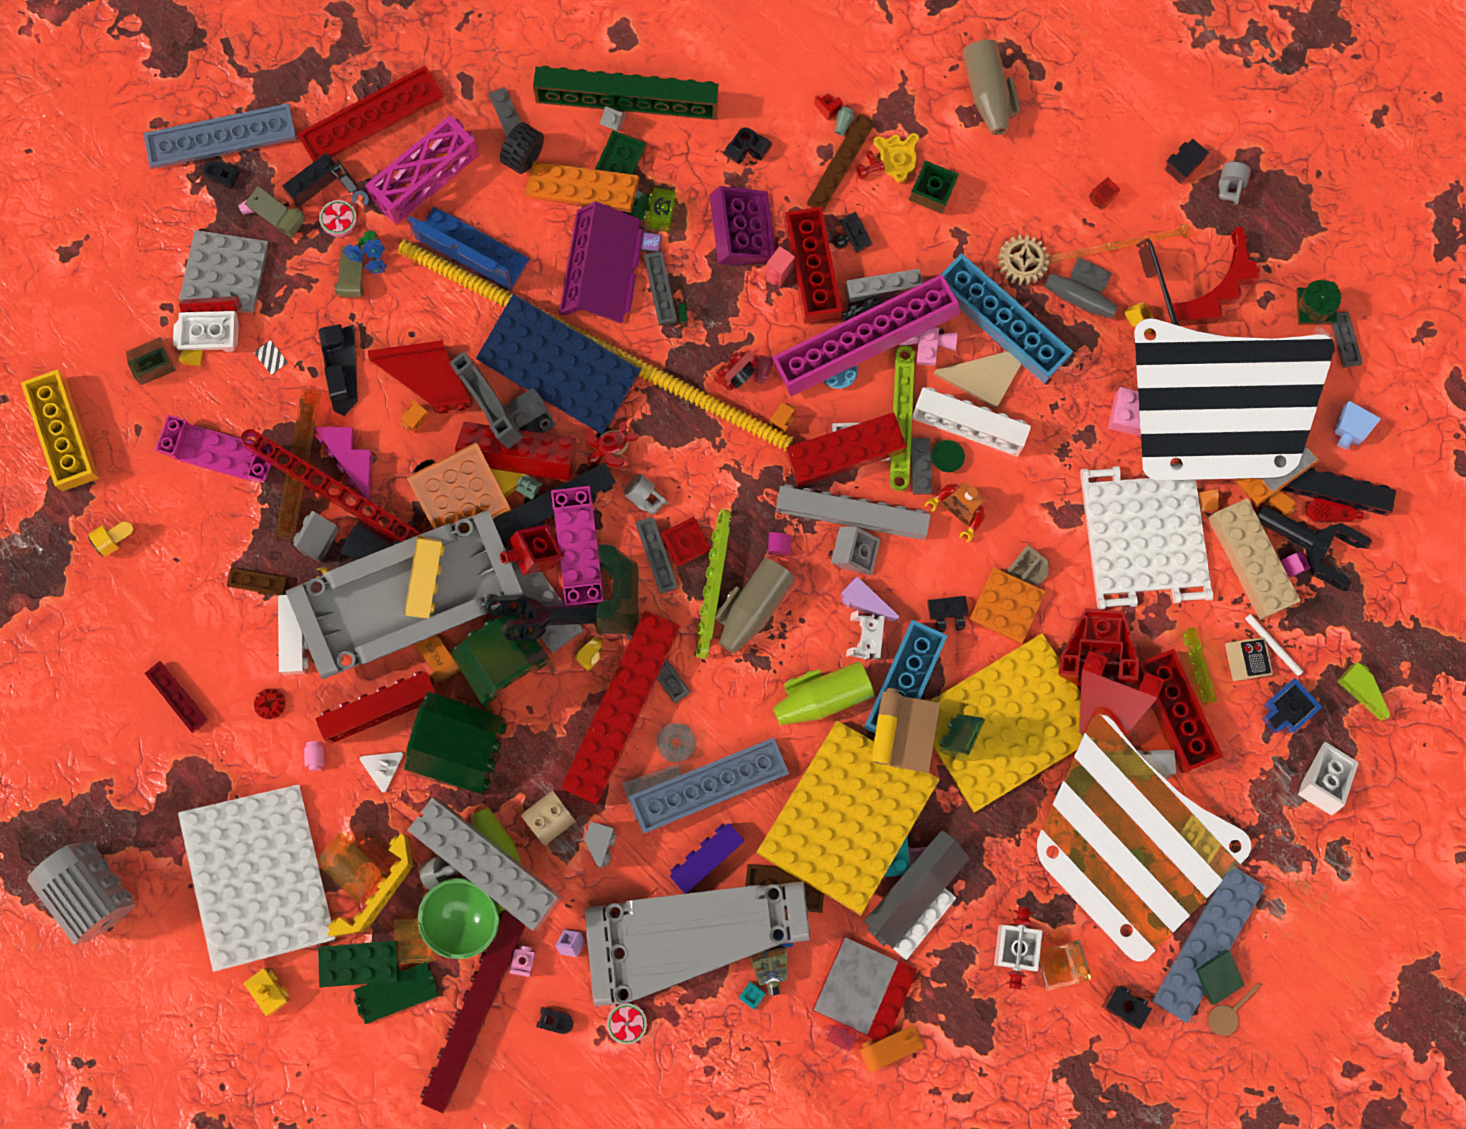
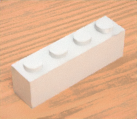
(291, 641)

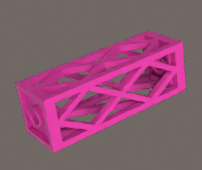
(415, 158)

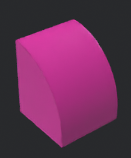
(779, 544)
(1295, 564)

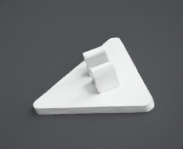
(382, 767)

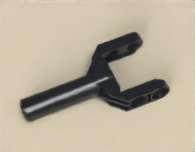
(1315, 543)
(538, 615)

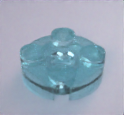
(666, 748)

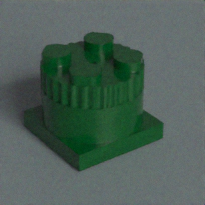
(1318, 303)

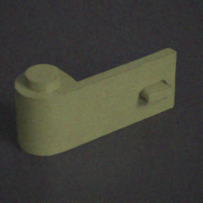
(282, 218)
(349, 278)

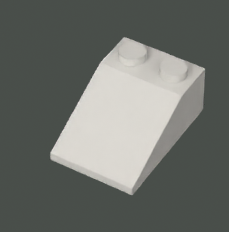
(1329, 779)

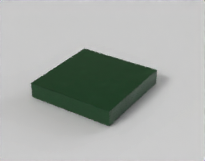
(1220, 977)

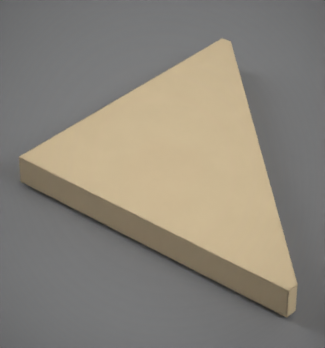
(984, 377)

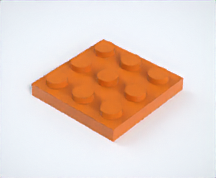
(1007, 605)

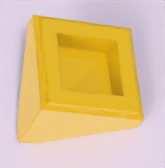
(191, 357)

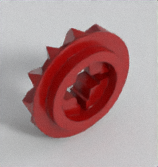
(277, 707)

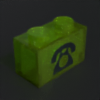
(661, 209)

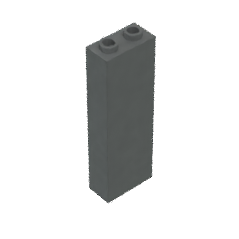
(916, 890)

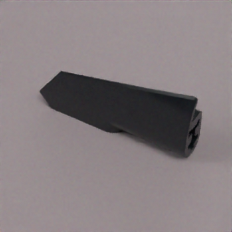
(340, 366)
(364, 542)

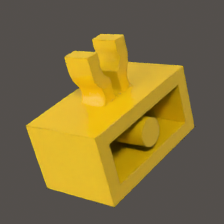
(267, 991)

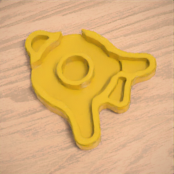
(898, 155)

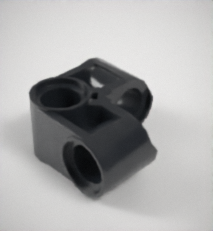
(756, 146)

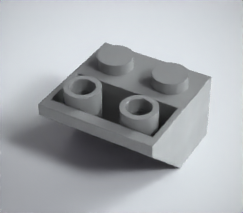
(315, 536)
(598, 841)

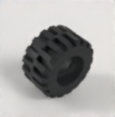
(521, 147)

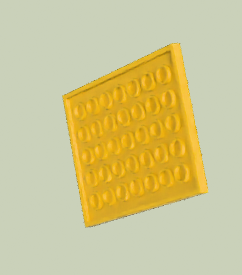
(1026, 727)
(846, 819)

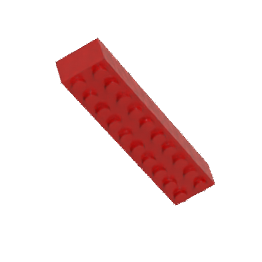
(621, 708)

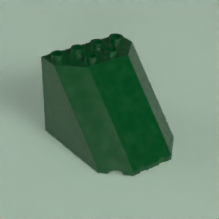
(494, 662)
(454, 744)

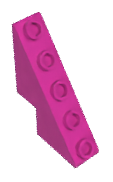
(356, 463)

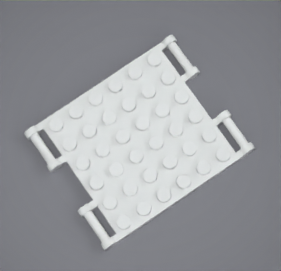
(1144, 537)

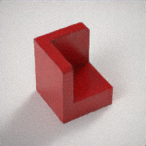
(827, 105)

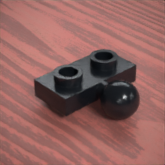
(855, 234)

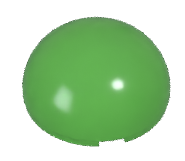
(458, 919)

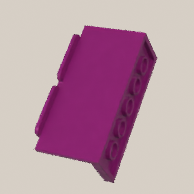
(602, 262)

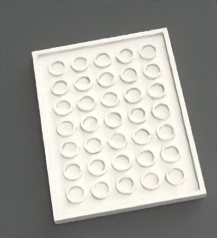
(255, 877)

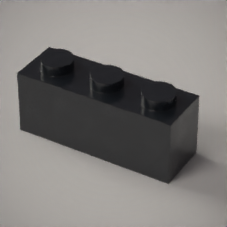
(310, 180)

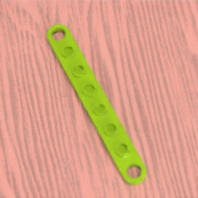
(903, 410)
(712, 588)

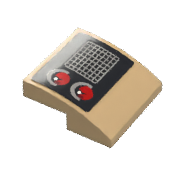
(1248, 659)

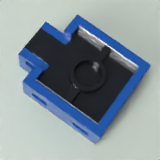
(1290, 707)

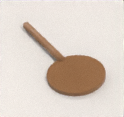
(1224, 1019)

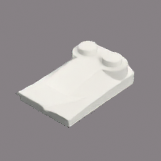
(206, 331)

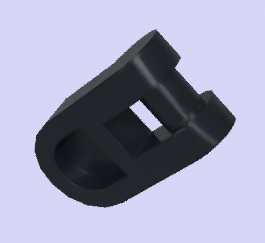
(214, 171)
(562, 1022)

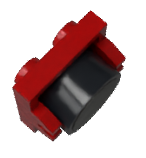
(736, 371)

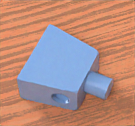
(1354, 424)

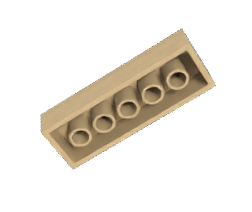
(1253, 559)

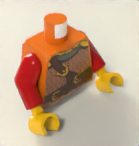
(963, 503)

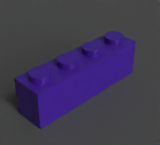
(707, 858)

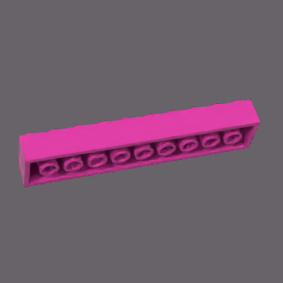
(866, 335)

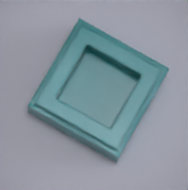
(752, 995)

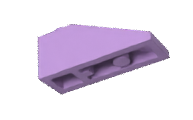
(863, 599)

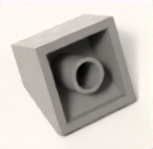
(855, 550)

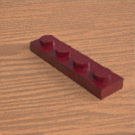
(176, 697)

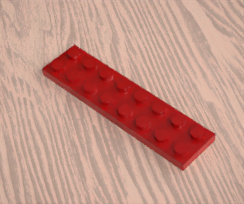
(371, 114)

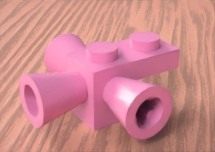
(928, 344)

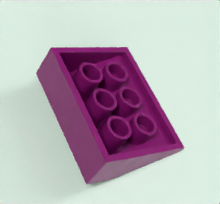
(742, 225)

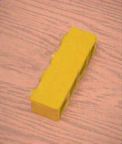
(423, 577)

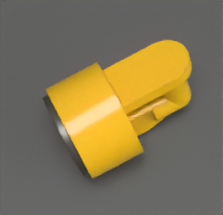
(106, 540)

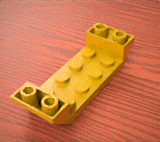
(400, 847)

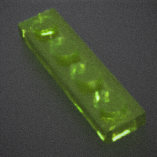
(1201, 672)

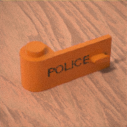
(438, 659)

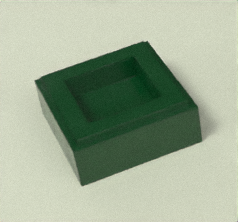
(683, 315)

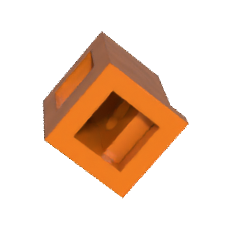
(414, 417)
(783, 417)
(1281, 502)

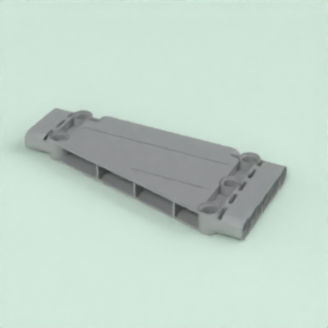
(686, 936)

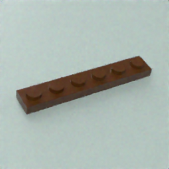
(841, 162)

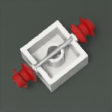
(1018, 948)

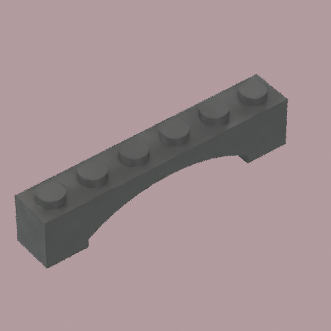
(497, 415)

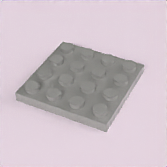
(224, 268)

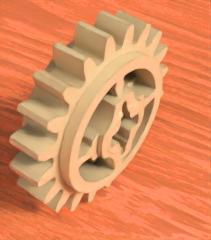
(1020, 273)

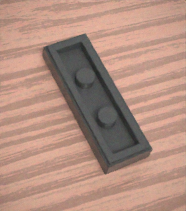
(1346, 341)

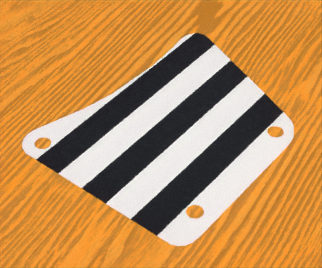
(1226, 401)

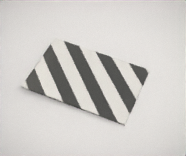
(270, 357)

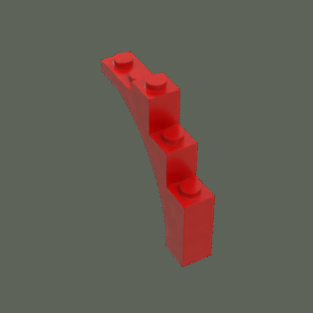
(1241, 272)

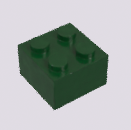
(933, 187)

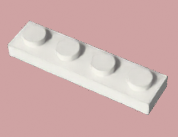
(924, 924)

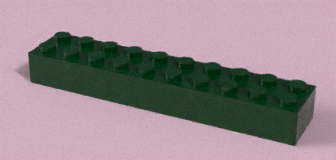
(626, 92)

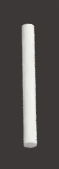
(1274, 645)

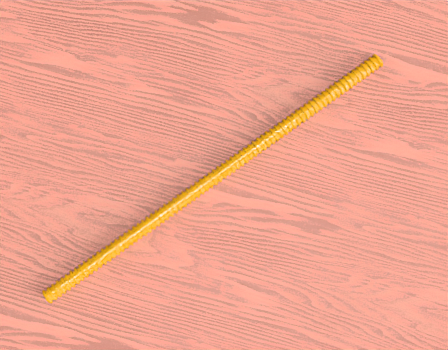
(648, 372)

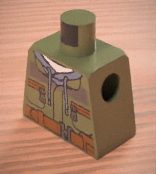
(770, 968)

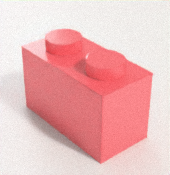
(779, 267)

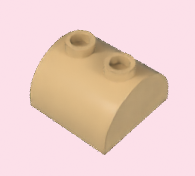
(548, 818)

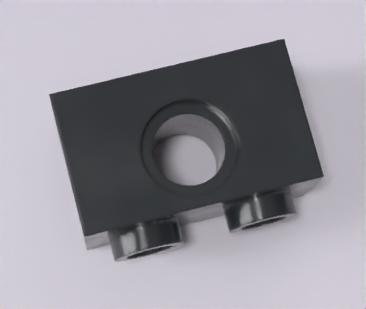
(1115, 1002)

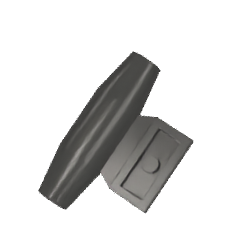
(1084, 288)

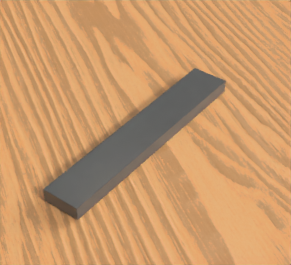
(670, 680)

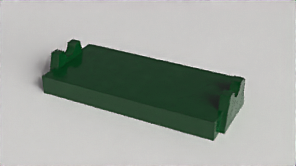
(384, 999)

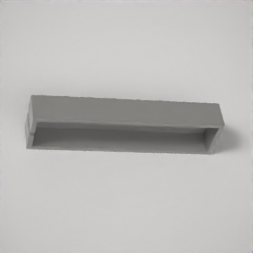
(485, 863)

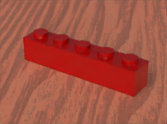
(210, 304)

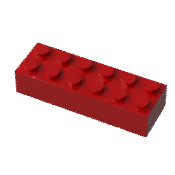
(813, 265)
(846, 449)
(532, 455)
(375, 708)
(1180, 713)

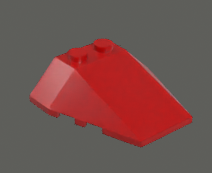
(1107, 635)

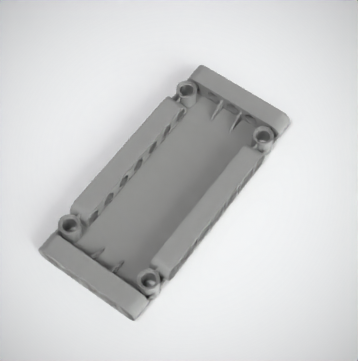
(370, 594)

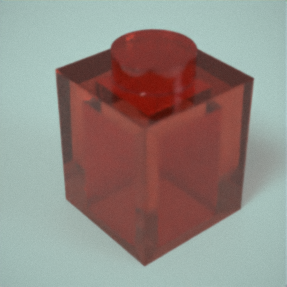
(1104, 193)

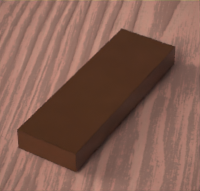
(257, 582)

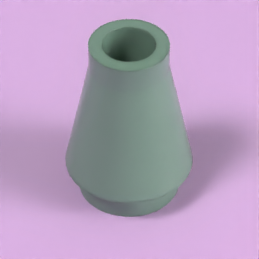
(844, 119)

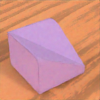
(570, 943)

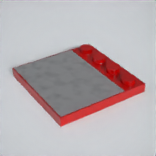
(864, 989)

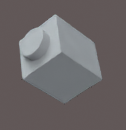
(613, 118)

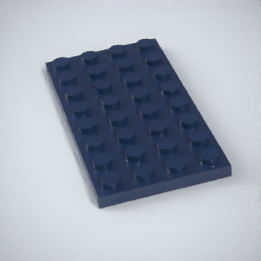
(558, 364)

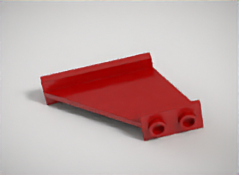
(426, 372)

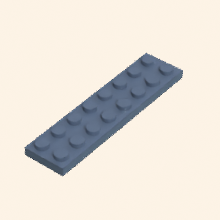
(219, 136)
(708, 785)
(1211, 935)

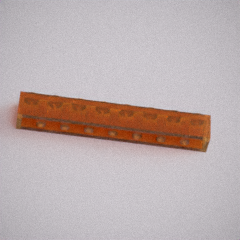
(301, 447)

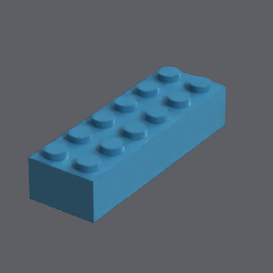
(910, 666)

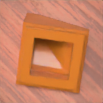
(1209, 500)

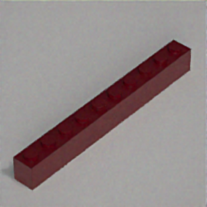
(472, 1015)

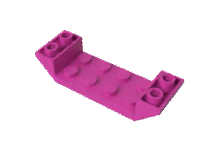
(211, 450)
(578, 545)

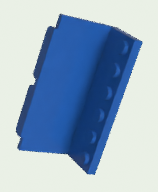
(470, 247)

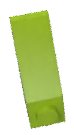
(1363, 687)

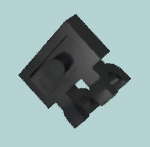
(948, 608)

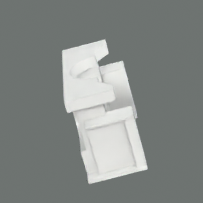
(870, 636)

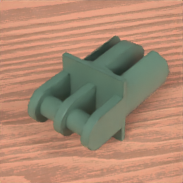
(529, 487)

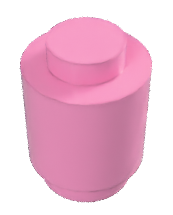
(314, 755)

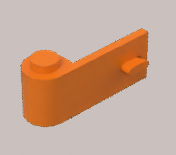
(890, 1049)

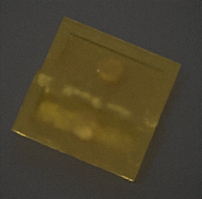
(410, 942)

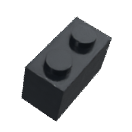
(1186, 160)

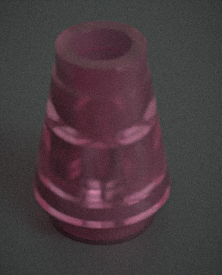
(762, 369)

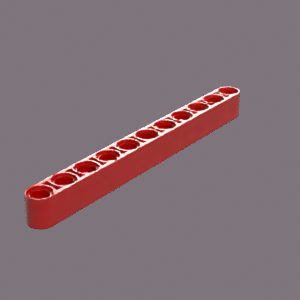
(328, 483)

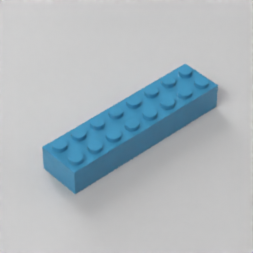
(1005, 319)

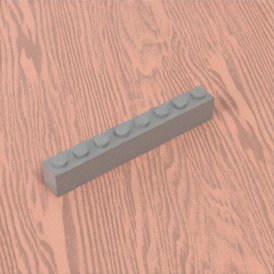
(853, 513)

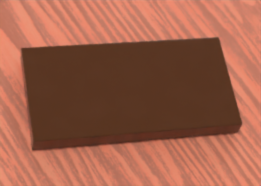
(772, 875)

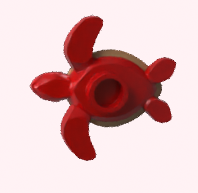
(609, 445)

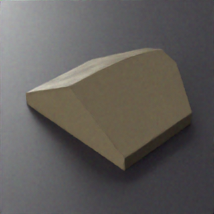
(1030, 566)

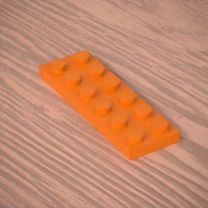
(581, 186)

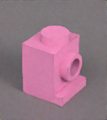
(526, 969)

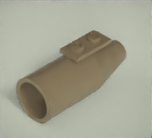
(990, 90)
(749, 610)

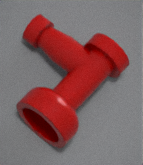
(875, 165)

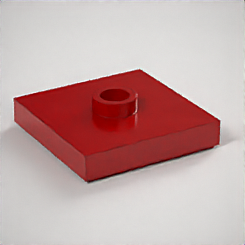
(685, 541)

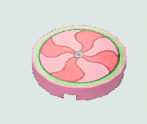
(338, 218)
(626, 1023)

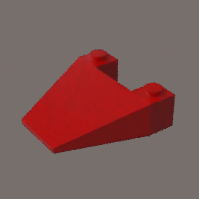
(1114, 699)

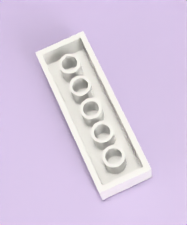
(971, 421)

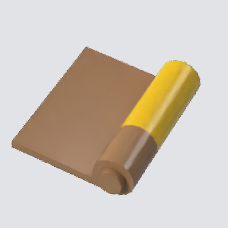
(905, 732)

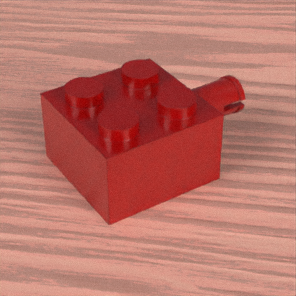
(532, 550)

